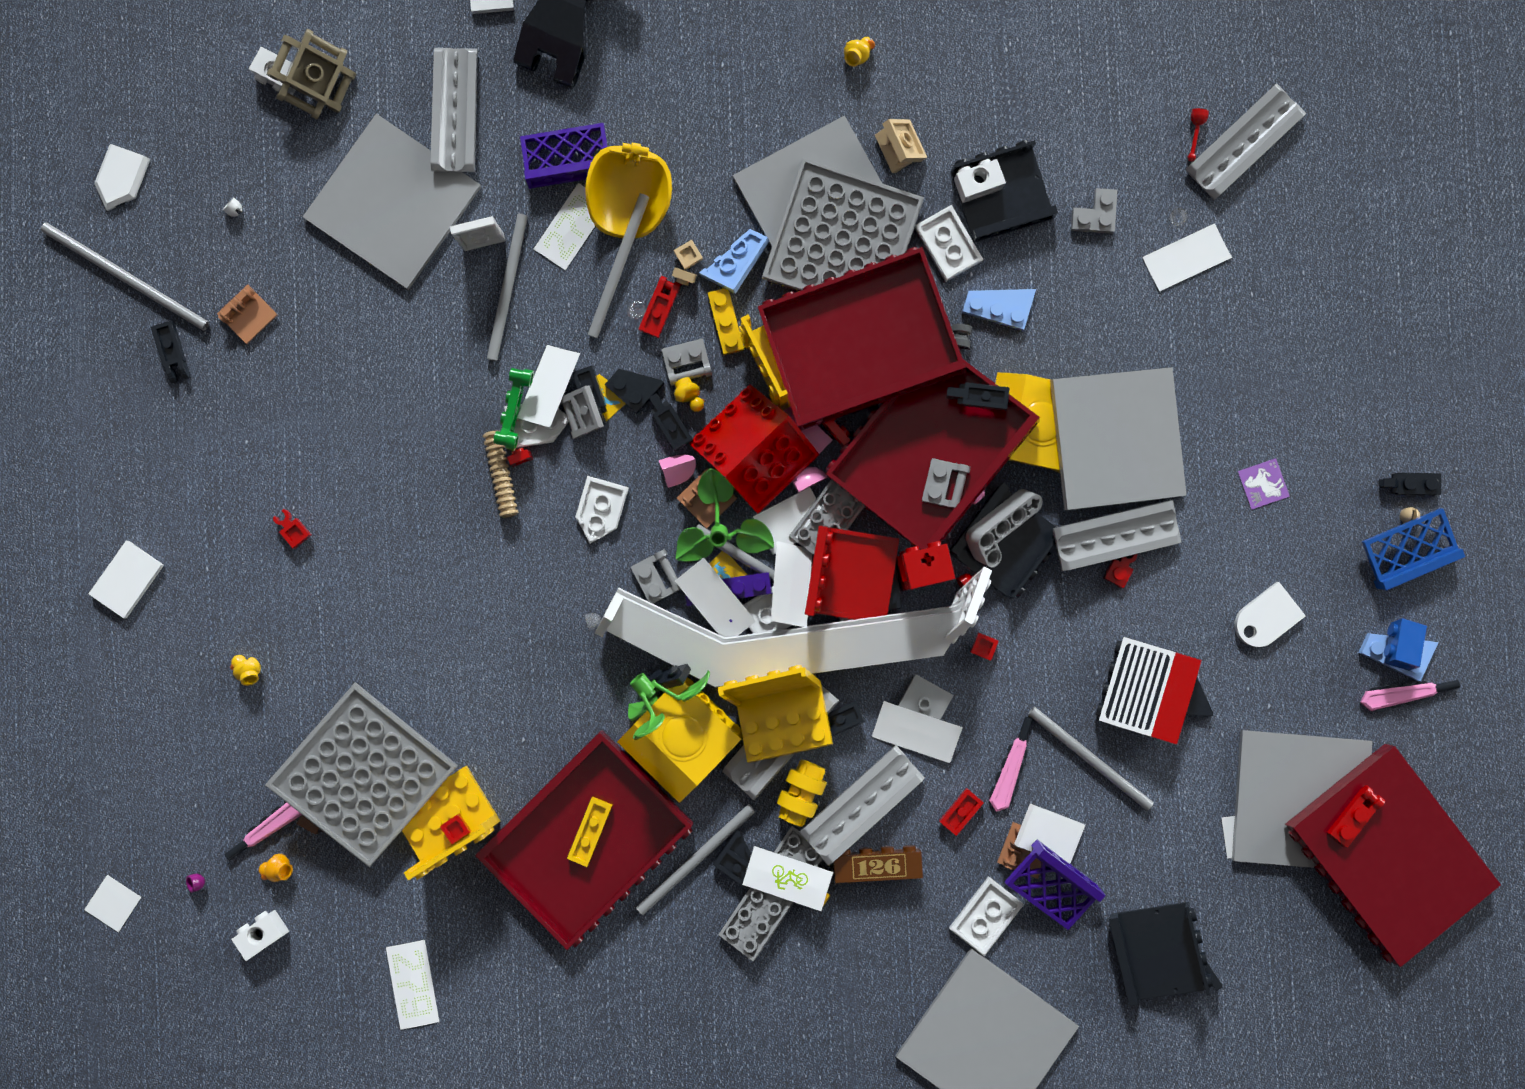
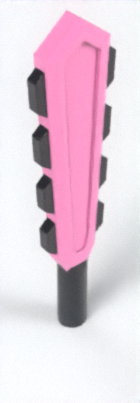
(1393, 696)
(1007, 779)
(268, 827)

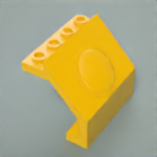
(1041, 444)
(686, 743)

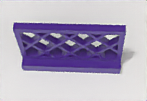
(564, 172)
(1069, 875)

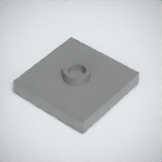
(925, 698)

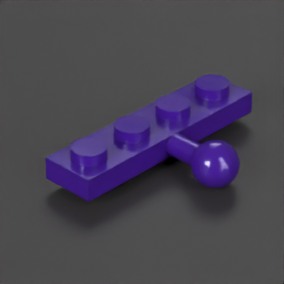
(746, 586)

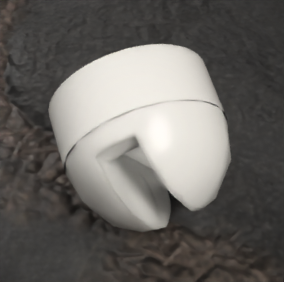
(232, 205)

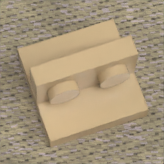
(900, 144)

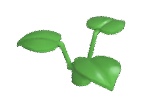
(692, 542)
(646, 691)

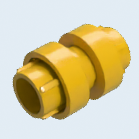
(798, 801)

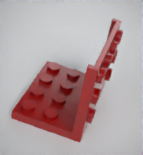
(755, 447)
(851, 574)

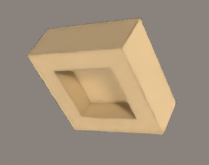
(688, 255)
(683, 276)

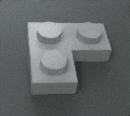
(1100, 218)

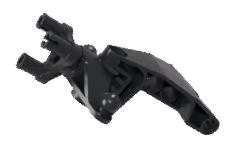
(555, 30)

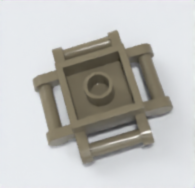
(312, 73)

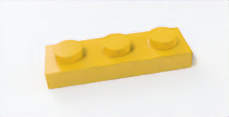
(725, 321)
(589, 831)

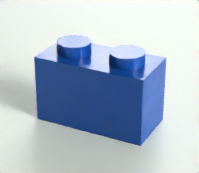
(1405, 644)

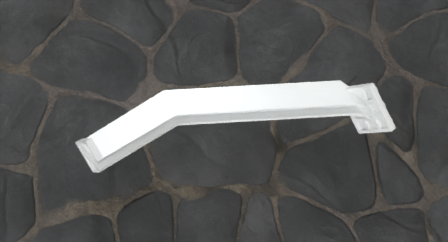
(814, 647)

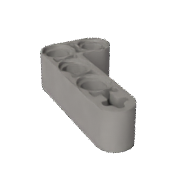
(999, 523)

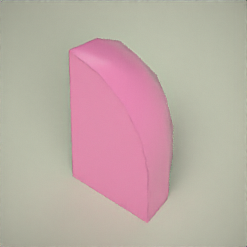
(677, 469)
(808, 478)

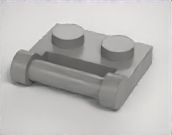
(685, 355)
(585, 410)
(938, 483)
(650, 579)

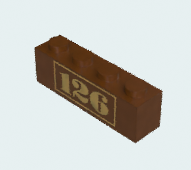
(878, 865)

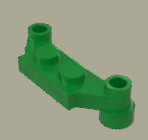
(513, 399)

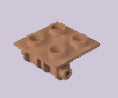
(247, 314)
(703, 512)
(1012, 855)

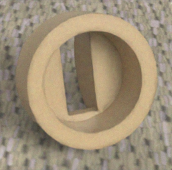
(1406, 514)

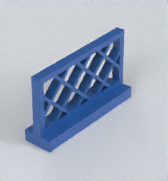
(1423, 564)

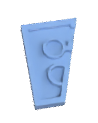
(734, 266)
(1000, 306)
(1374, 647)

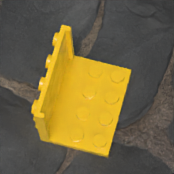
(761, 350)
(780, 713)
(456, 795)

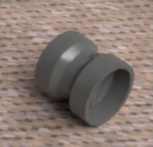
(962, 334)

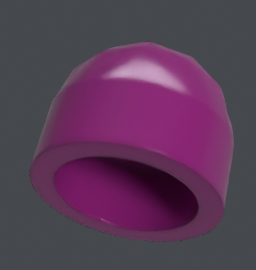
(195, 882)

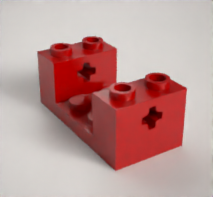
(935, 569)

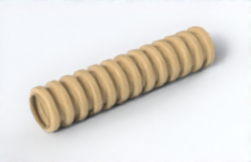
(500, 476)

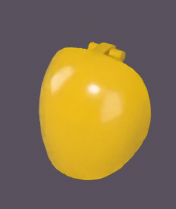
(615, 183)

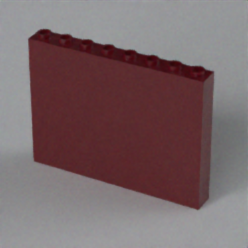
(861, 338)
(894, 450)
(535, 844)
(1408, 865)

